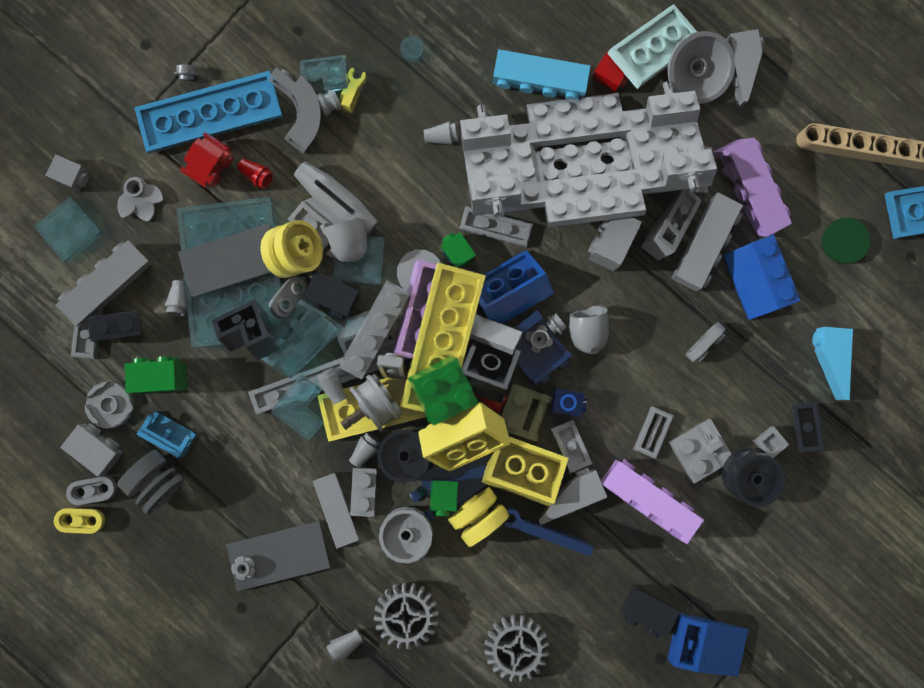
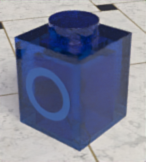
(568, 402)

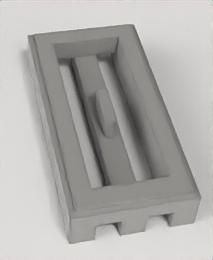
(669, 417)

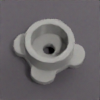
(539, 332)

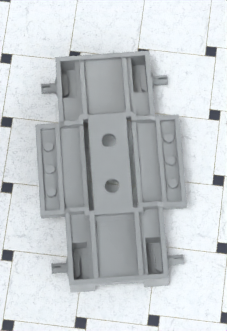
(659, 155)

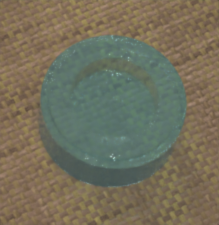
(411, 49)

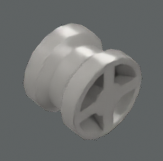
(329, 102)

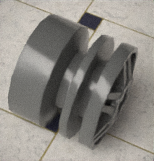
(151, 482)

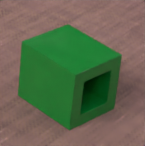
(457, 250)
(443, 497)

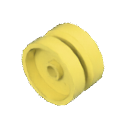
(292, 249)
(481, 519)

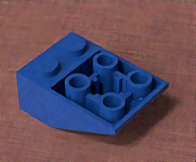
(707, 646)

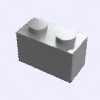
(92, 449)

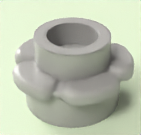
(186, 72)
(555, 324)
(249, 565)

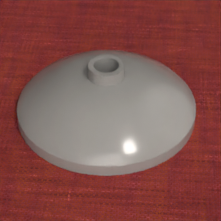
(714, 65)

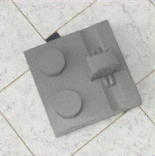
(700, 450)

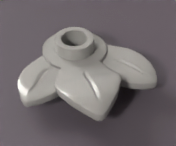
(139, 203)

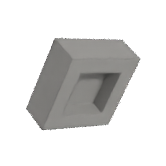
(771, 442)

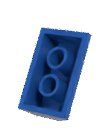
(761, 277)
(513, 288)

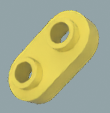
(80, 520)

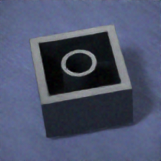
(489, 370)

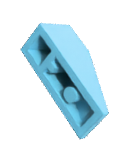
(834, 353)

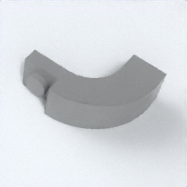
(306, 105)

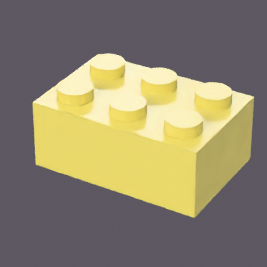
(464, 437)
(526, 471)

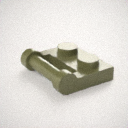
(517, 410)

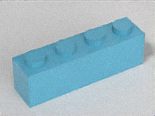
(540, 75)

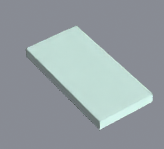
(650, 47)

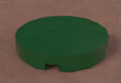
(846, 240)

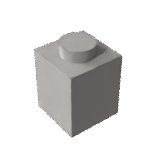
(68, 173)

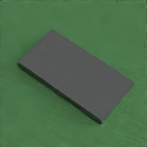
(224, 261)
(281, 554)

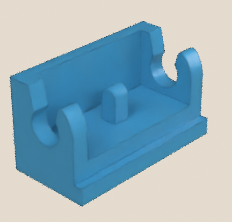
(167, 434)

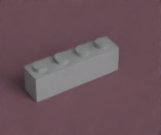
(707, 242)
(103, 284)
(374, 329)

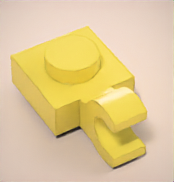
(350, 95)

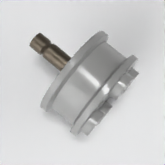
(374, 403)

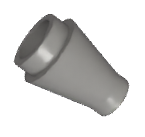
(442, 134)
(176, 302)
(331, 385)
(365, 449)
(343, 646)

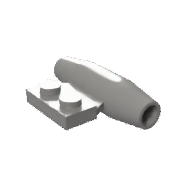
(329, 202)

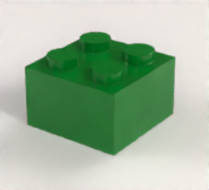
(155, 377)
(442, 390)

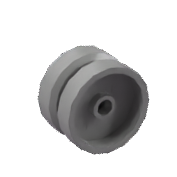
(395, 545)

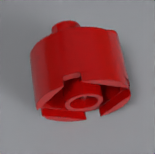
(206, 161)

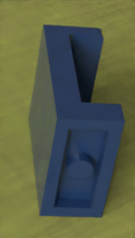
(540, 365)

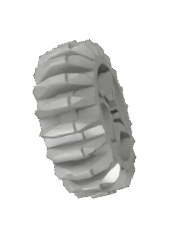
(395, 616)
(506, 645)

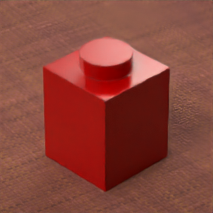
(609, 74)

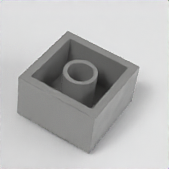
(614, 241)

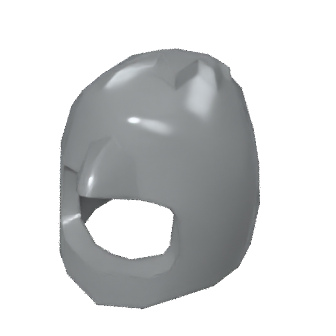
(346, 240)
(589, 331)

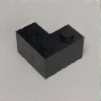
(248, 327)

